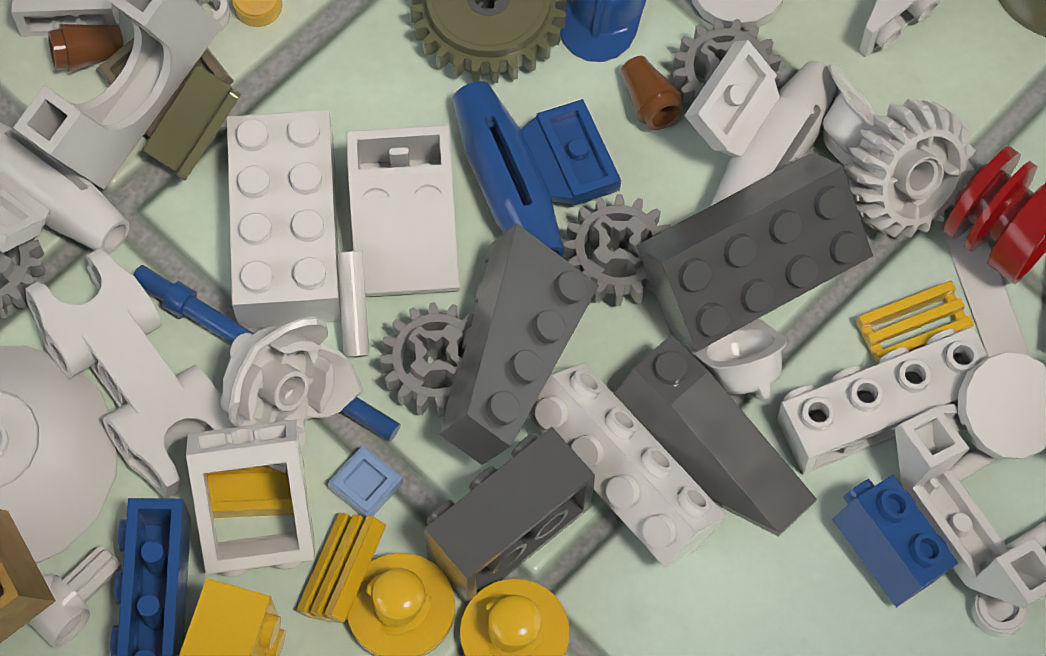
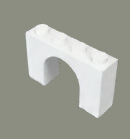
(102, 132)

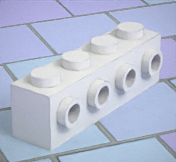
(869, 404)
(628, 463)

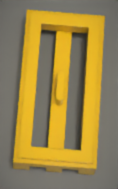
(941, 292)
(341, 567)

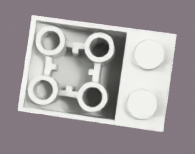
(403, 209)

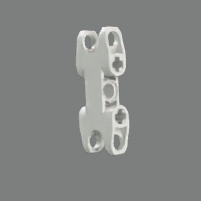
(113, 342)

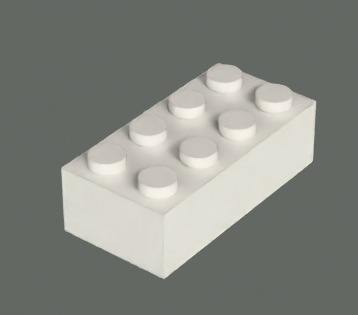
(283, 218)

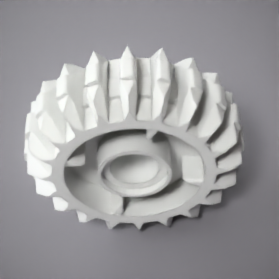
(909, 167)

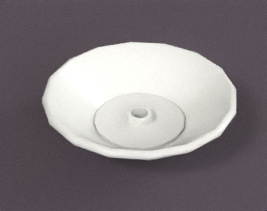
(52, 450)

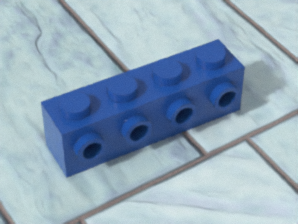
(153, 578)

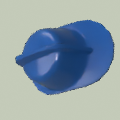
(601, 27)

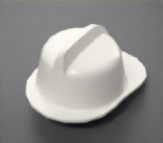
(846, 118)
(745, 359)

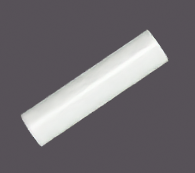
(353, 303)

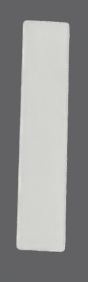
(986, 297)

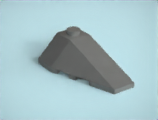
(713, 438)

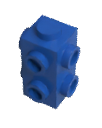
(893, 538)

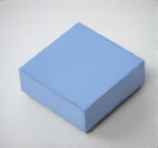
(365, 482)

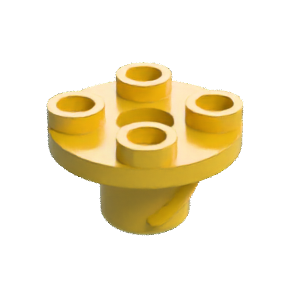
(402, 606)
(514, 620)

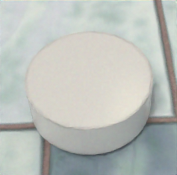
(997, 616)

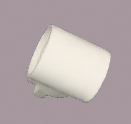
(70, 612)

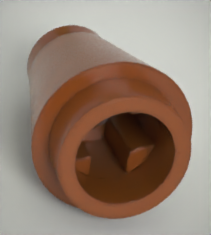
(83, 45)
(652, 95)

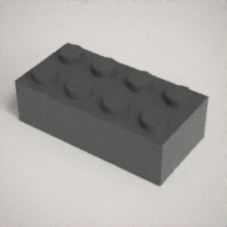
(755, 250)

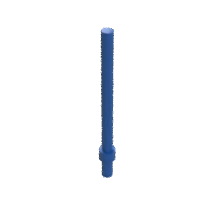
(183, 301)

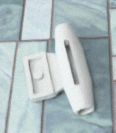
(755, 122)
(46, 191)

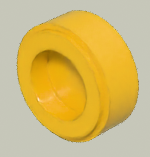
(257, 12)

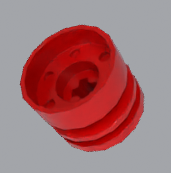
(1006, 212)

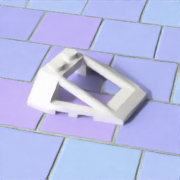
(932, 473)

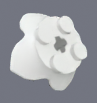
(286, 377)

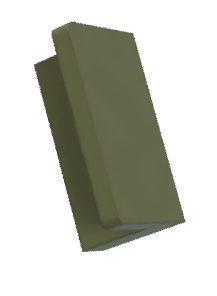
(191, 121)

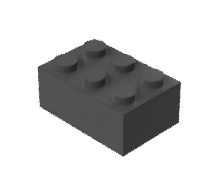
(509, 513)

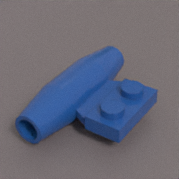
(526, 169)

